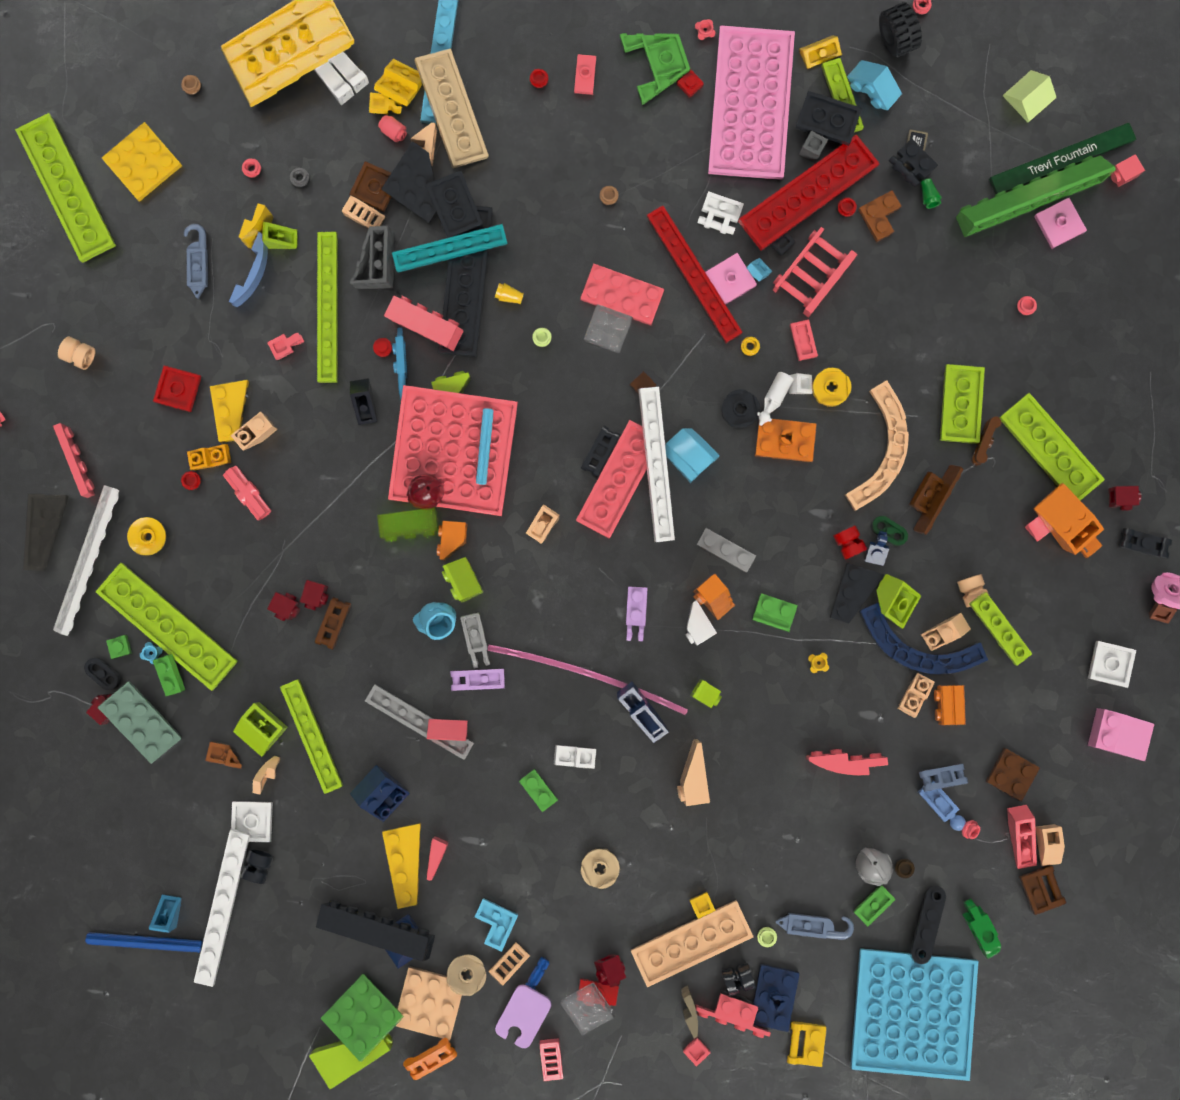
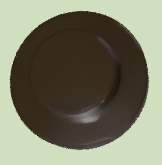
(904, 868)

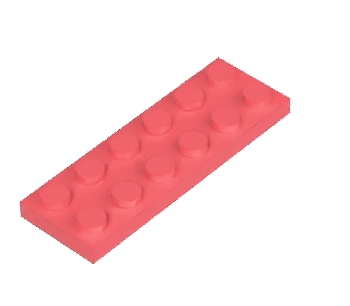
(616, 483)

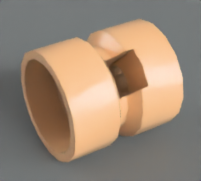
(73, 351)
(972, 588)

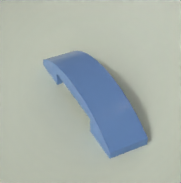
(255, 275)

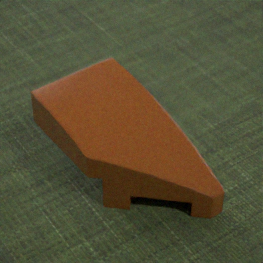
(222, 754)

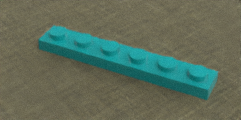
(449, 248)

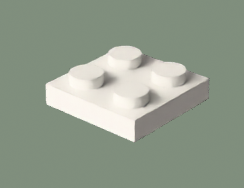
(1112, 664)
(253, 819)

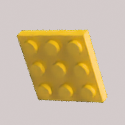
(141, 161)

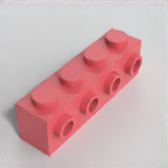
(424, 323)

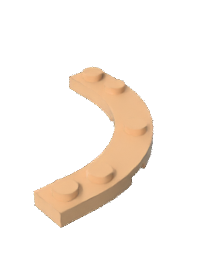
(896, 448)

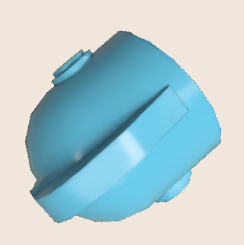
(436, 620)

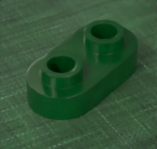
(891, 528)

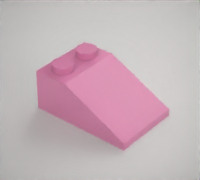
(1120, 734)

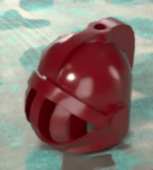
(425, 492)

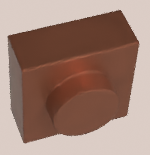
(1162, 613)

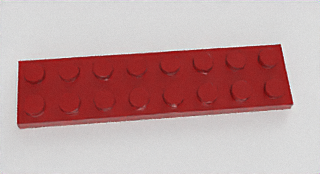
(808, 192)

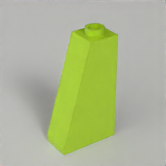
(338, 1063)

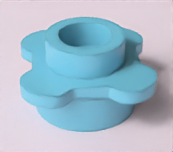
(145, 654)

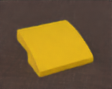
(399, 82)
(251, 228)

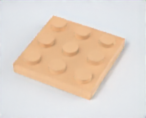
(428, 1004)

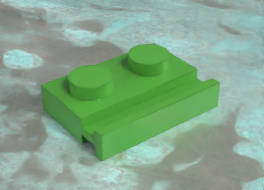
(774, 612)

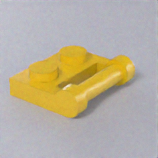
(813, 1044)

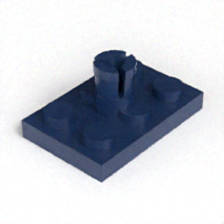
(775, 997)

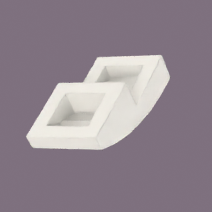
(574, 756)

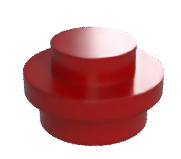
(538, 78)
(846, 207)
(382, 347)
(190, 480)

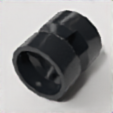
(257, 864)
(745, 979)

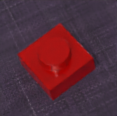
(690, 83)

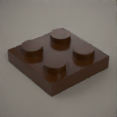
(369, 186)
(1012, 774)

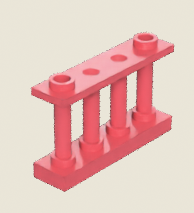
(832, 274)

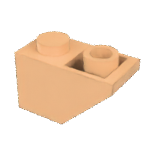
(254, 431)
(946, 632)
(1050, 844)

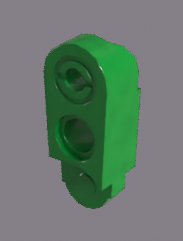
(982, 929)

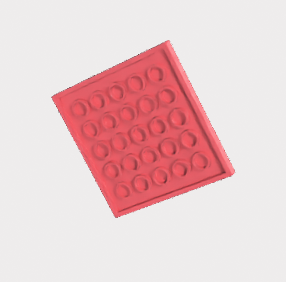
(442, 440)

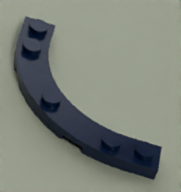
(915, 659)

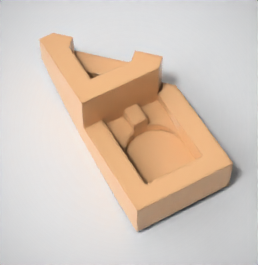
(268, 770)

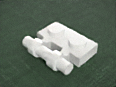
(721, 207)

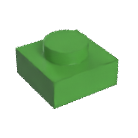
(119, 647)

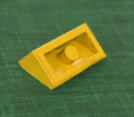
(820, 51)

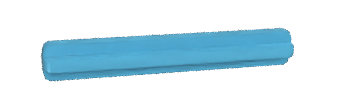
(484, 447)

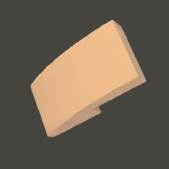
(915, 695)

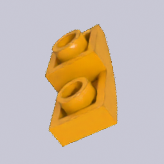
(209, 457)

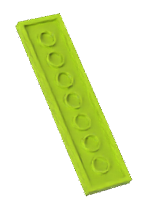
(65, 187)
(166, 626)

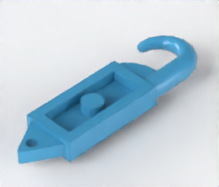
(400, 365)

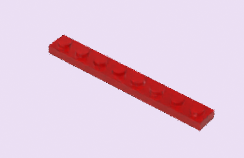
(694, 274)

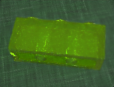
(408, 524)

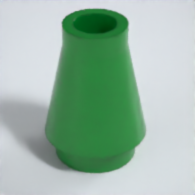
(930, 194)

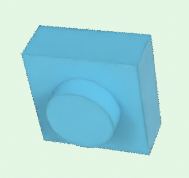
(759, 269)

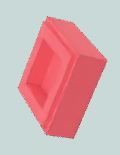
(696, 1051)

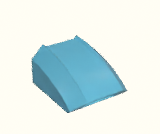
(690, 453)

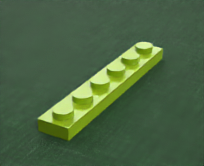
(311, 736)

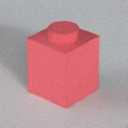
(1127, 170)

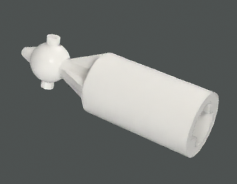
(775, 396)

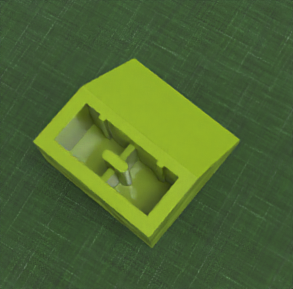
(462, 579)
(259, 728)

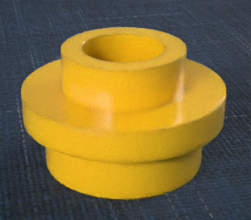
(750, 340)

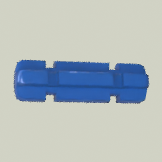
(537, 973)

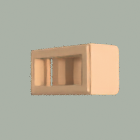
(359, 204)
(497, 976)

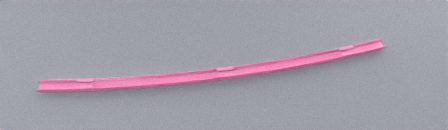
(584, 672)

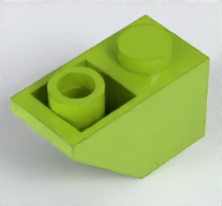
(452, 384)

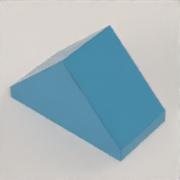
(166, 914)

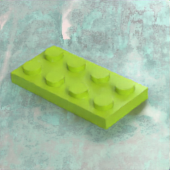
(962, 404)

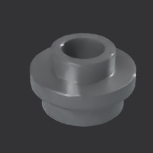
(297, 172)

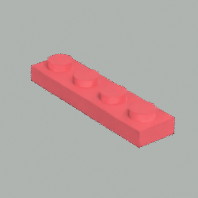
(72, 454)

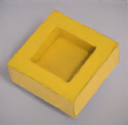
(702, 905)

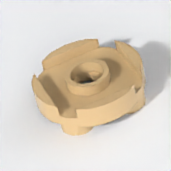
(590, 863)
(477, 973)

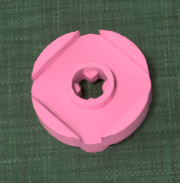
(1161, 590)

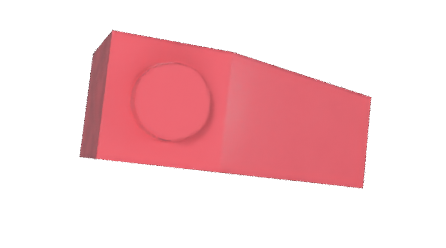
(1023, 836)

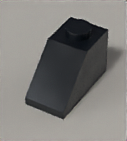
(363, 401)

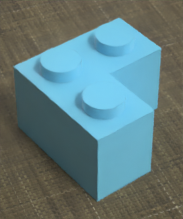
(876, 82)

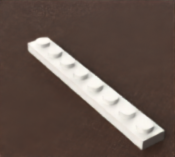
(656, 464)
(85, 562)
(222, 908)

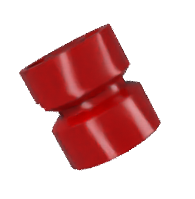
(850, 542)

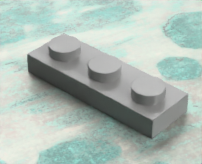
(726, 550)

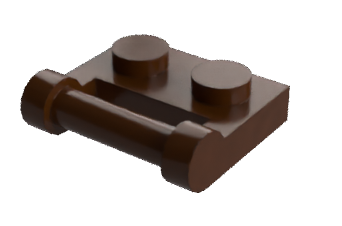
(1036, 890)

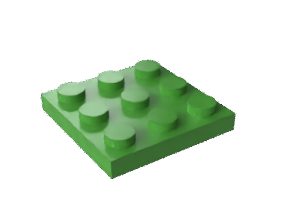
(362, 1017)

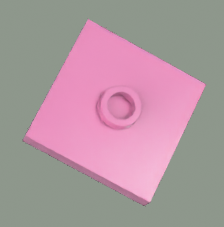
(1060, 223)
(731, 278)

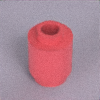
(392, 128)

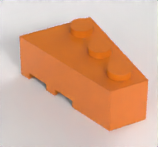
(714, 596)

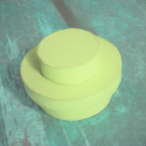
(541, 337)
(767, 937)

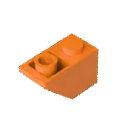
(452, 538)

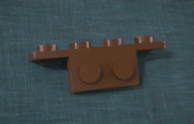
(932, 496)

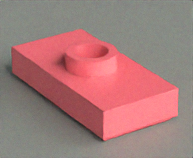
(585, 74)
(803, 340)

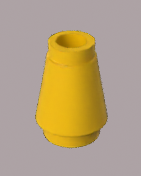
(508, 294)

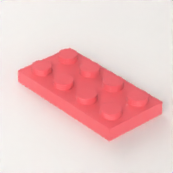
(622, 294)

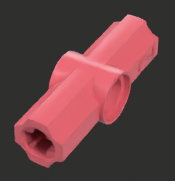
(247, 492)

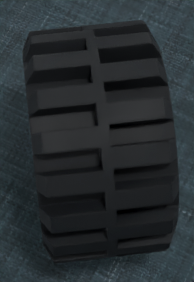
(900, 29)

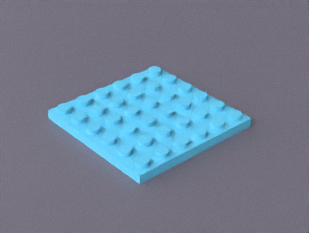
(914, 1015)

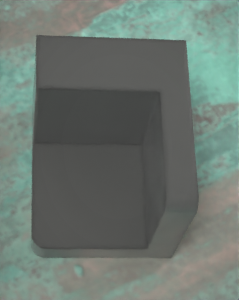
(813, 147)

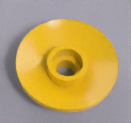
(137, 536)

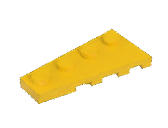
(402, 853)

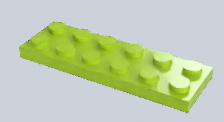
(1051, 447)

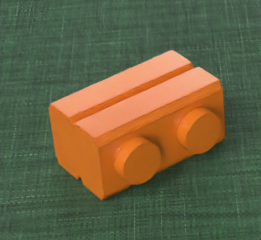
(950, 705)

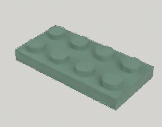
(139, 722)

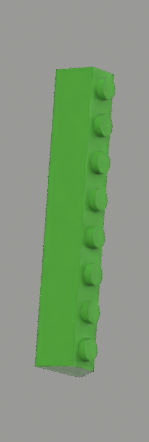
(1034, 195)

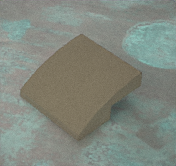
(690, 1013)

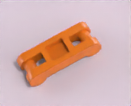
(430, 1059)

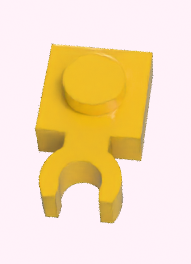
(381, 104)

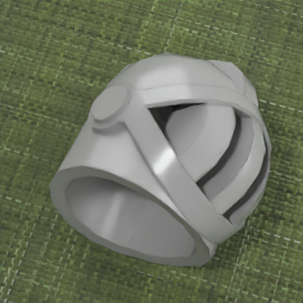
(874, 866)

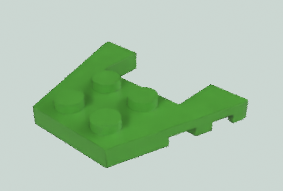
(665, 59)

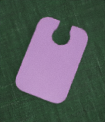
(526, 1011)

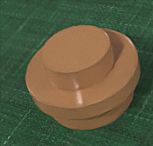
(191, 84)
(609, 195)

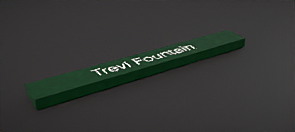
(1060, 159)

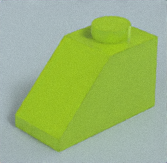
(706, 693)

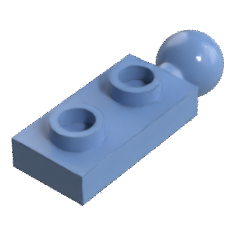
(943, 807)

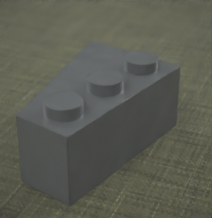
(376, 262)

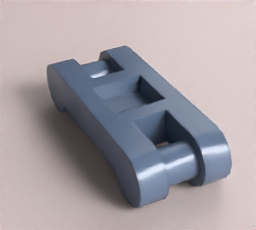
(943, 777)

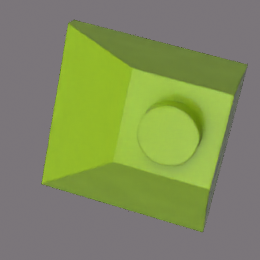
(896, 600)

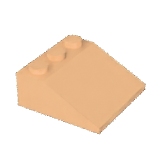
(693, 782)

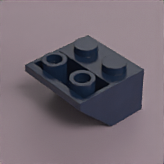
(379, 793)

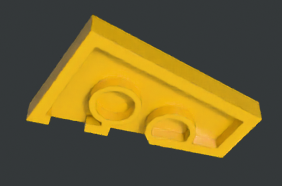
(228, 407)

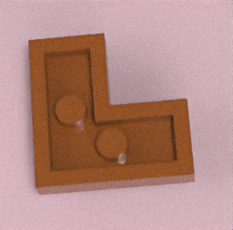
(875, 215)

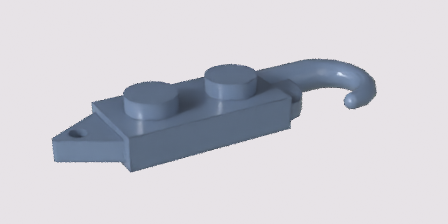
(197, 261)
(814, 926)

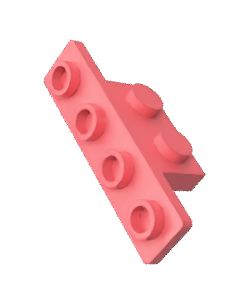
(736, 1012)

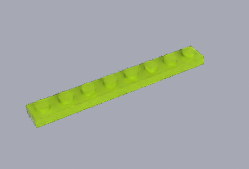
(327, 307)

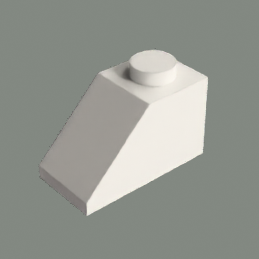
(698, 625)

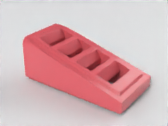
(437, 851)
(547, 1044)

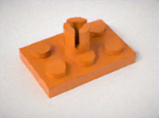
(786, 440)

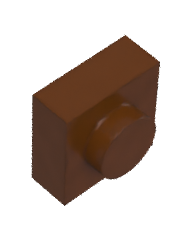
(642, 381)

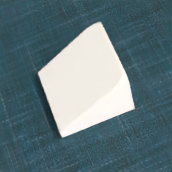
(801, 384)

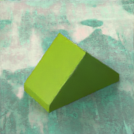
(279, 237)

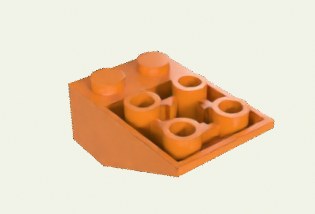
(1068, 519)

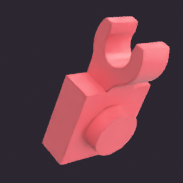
(282, 345)

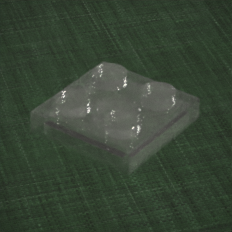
(608, 328)
(587, 1008)

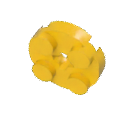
(838, 379)

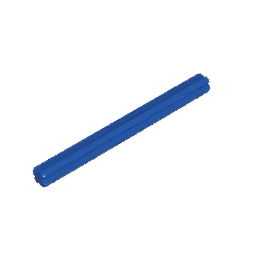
(143, 942)

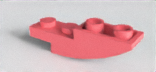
(838, 762)

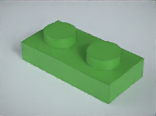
(168, 675)
(538, 790)
(874, 905)

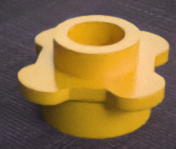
(823, 662)

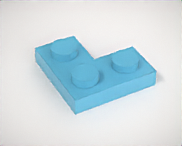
(501, 921)

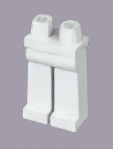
(335, 82)

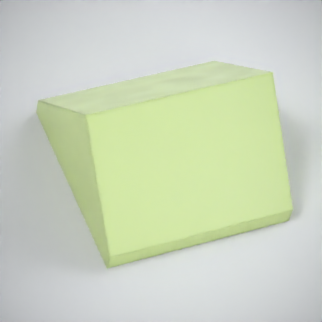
(1031, 94)

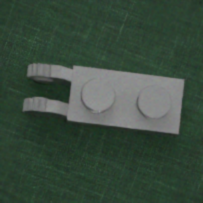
(475, 637)

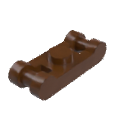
(986, 441)
(332, 623)

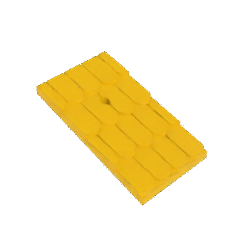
(286, 47)

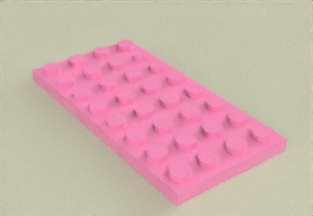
(751, 102)

